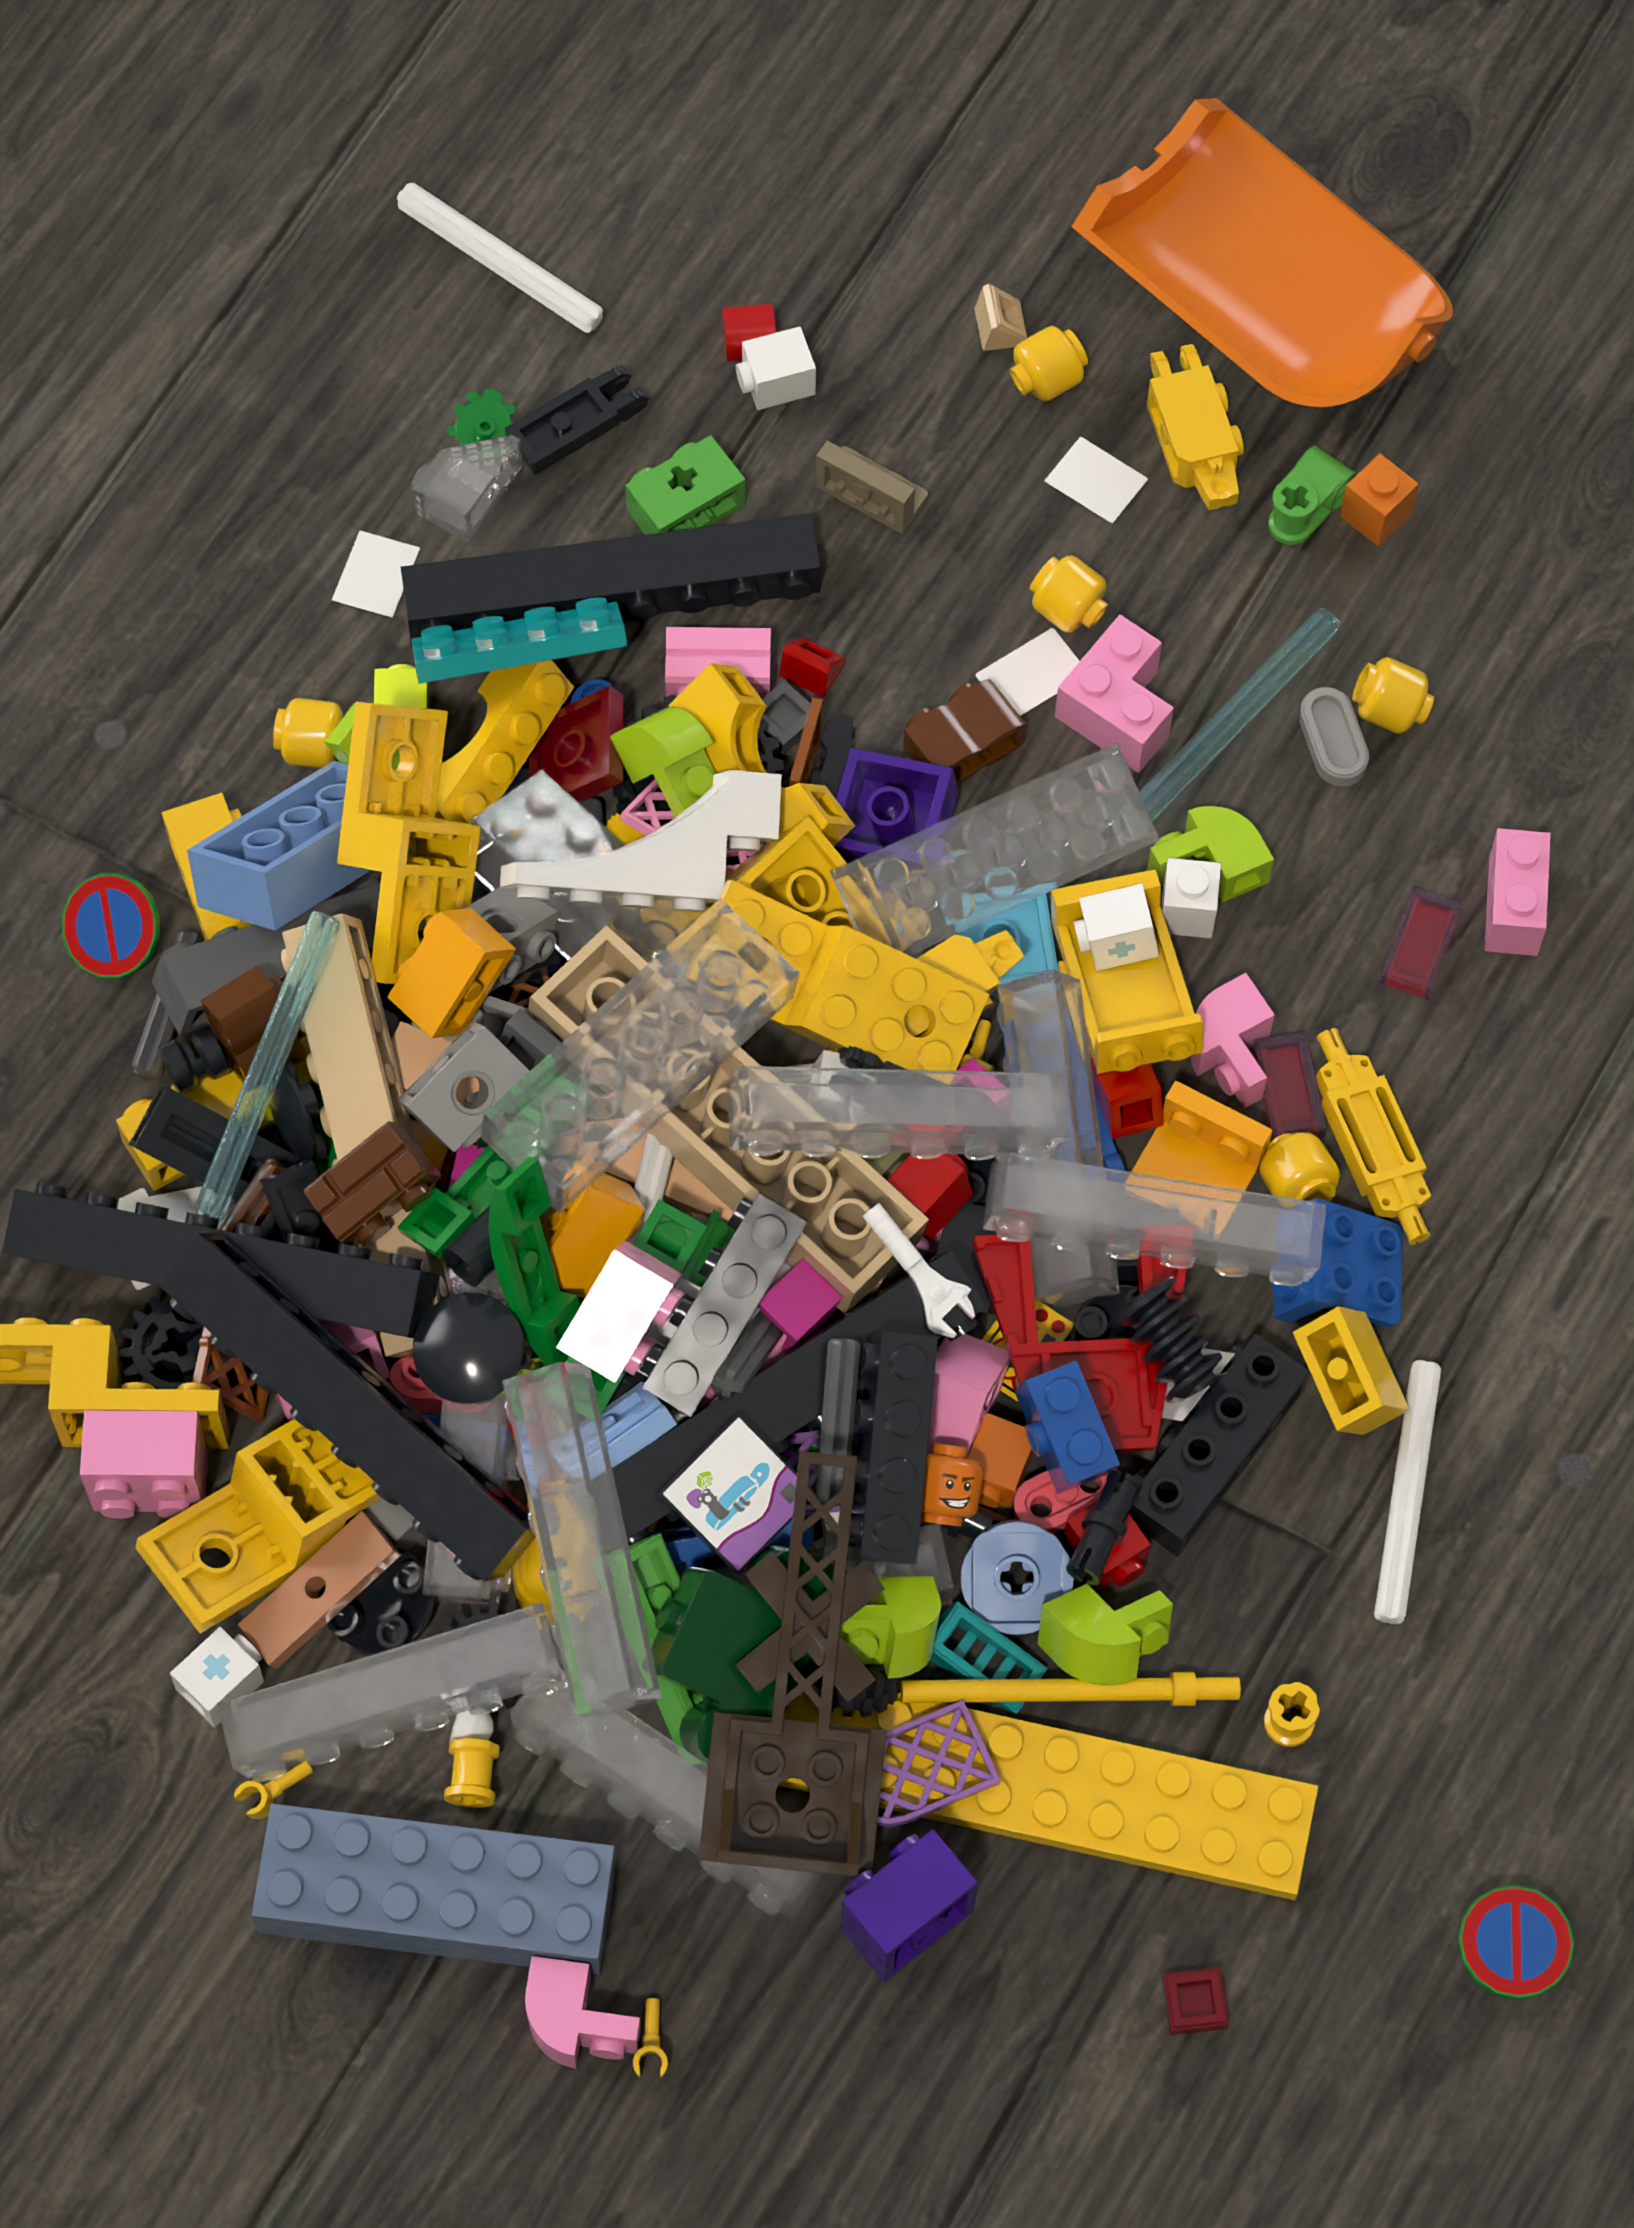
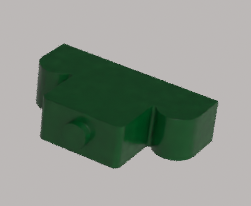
(708, 1632)

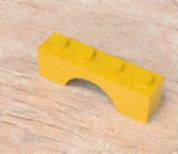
(519, 711)
(731, 716)

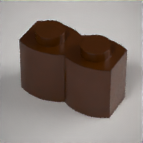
(967, 732)
(241, 1015)

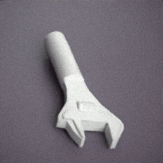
(935, 1291)

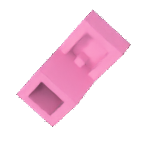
(1232, 1020)
(559, 2018)

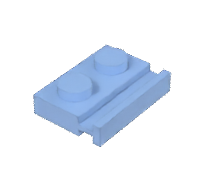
(634, 1423)

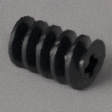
(1171, 1342)

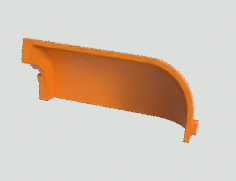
(1267, 262)

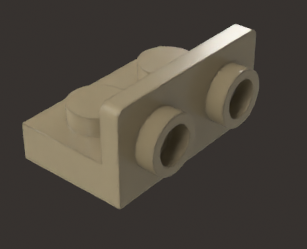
(868, 486)

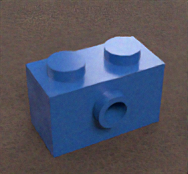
(1066, 1427)

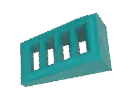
(993, 1641)

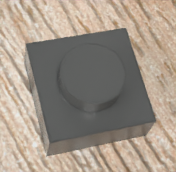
(785, 715)
(528, 1039)

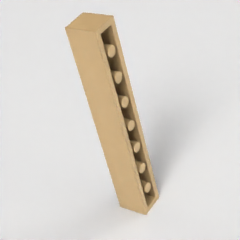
(358, 1078)

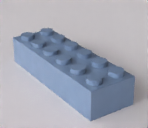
(433, 1888)

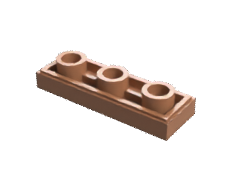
(295, 1609)

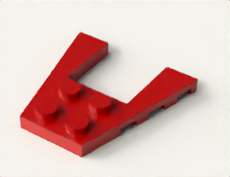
(1112, 1368)

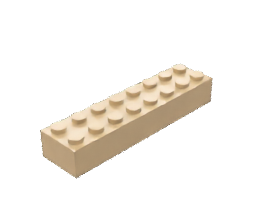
(825, 1190)

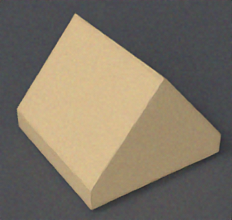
(999, 319)

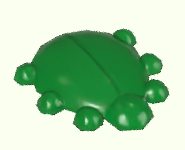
(482, 418)

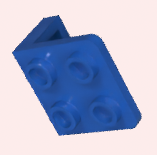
(1356, 1270)

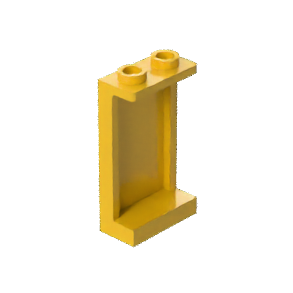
(1134, 1009)

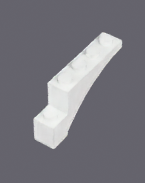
(675, 862)

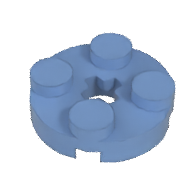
(994, 1552)

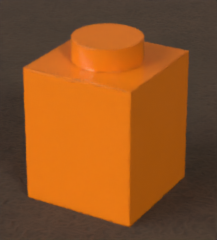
(1379, 499)
(1005, 1459)

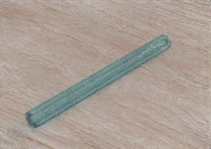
(1238, 711)
(267, 1065)

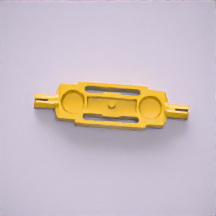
(1373, 1136)

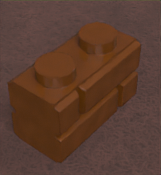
(373, 1185)

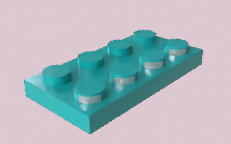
(533, 639)

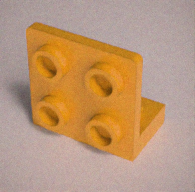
(1204, 1142)

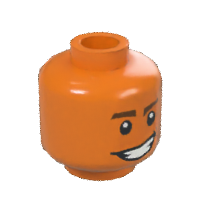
(951, 1486)

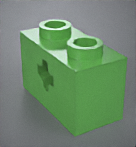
(686, 490)

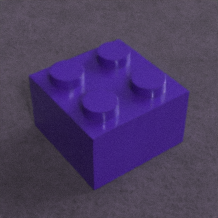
(891, 799)
(907, 1903)

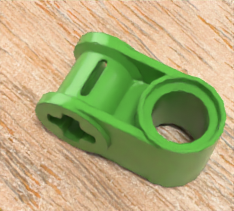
(1307, 496)

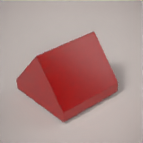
(810, 666)

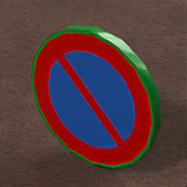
(110, 925)
(1515, 1942)

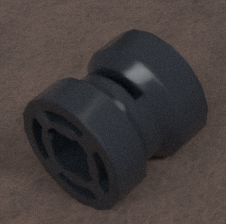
(181, 1062)

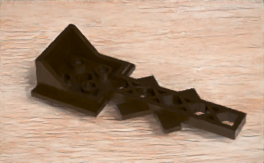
(757, 1753)

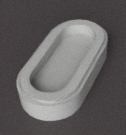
(1334, 736)

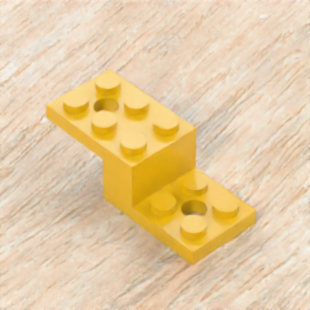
(394, 828)
(861, 989)
(87, 1375)
(271, 1518)

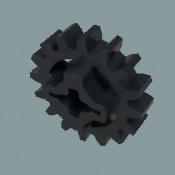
(159, 1360)

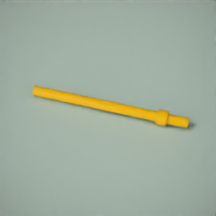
(1179, 1689)

